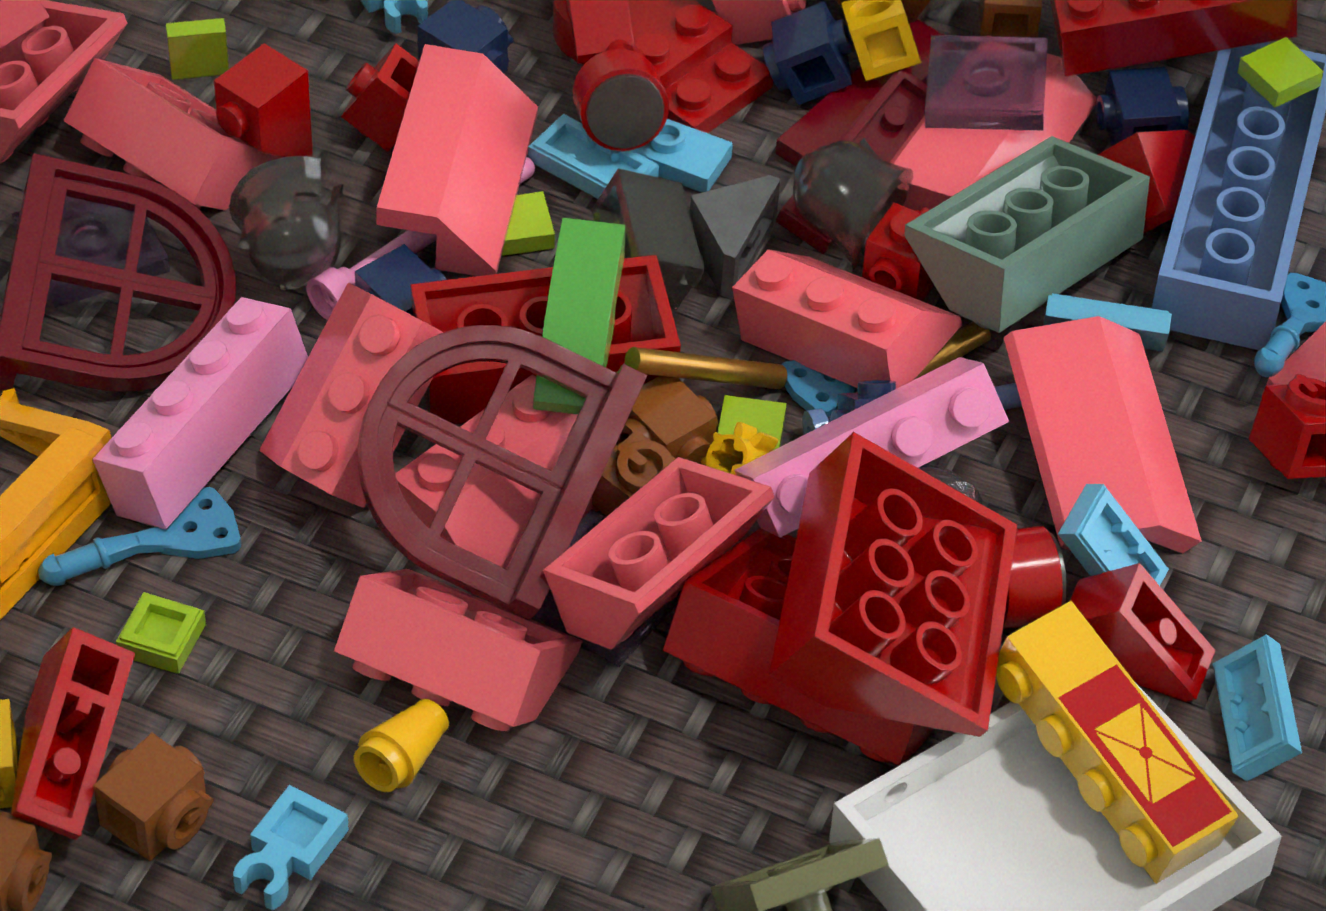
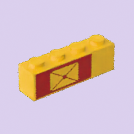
(1113, 742)

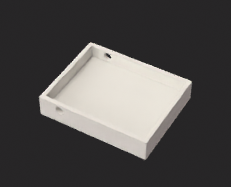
(1008, 831)

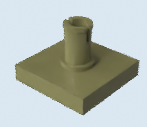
(802, 879)

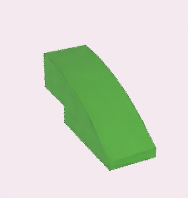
(581, 301)

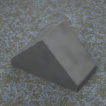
(733, 226)

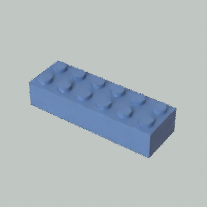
(1239, 208)

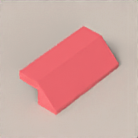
(459, 159)
(953, 159)
(1100, 423)

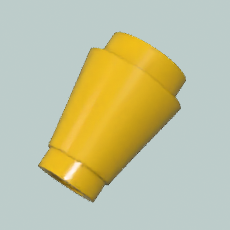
(397, 748)

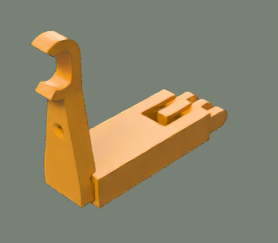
(51, 498)

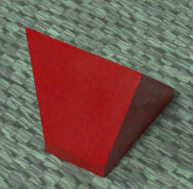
(1164, 159)

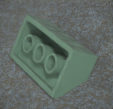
(1029, 231)

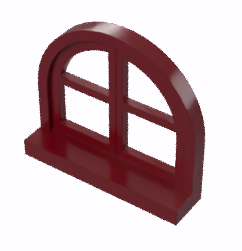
(36, 264)
(563, 490)

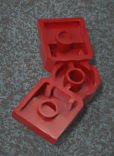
(694, 58)

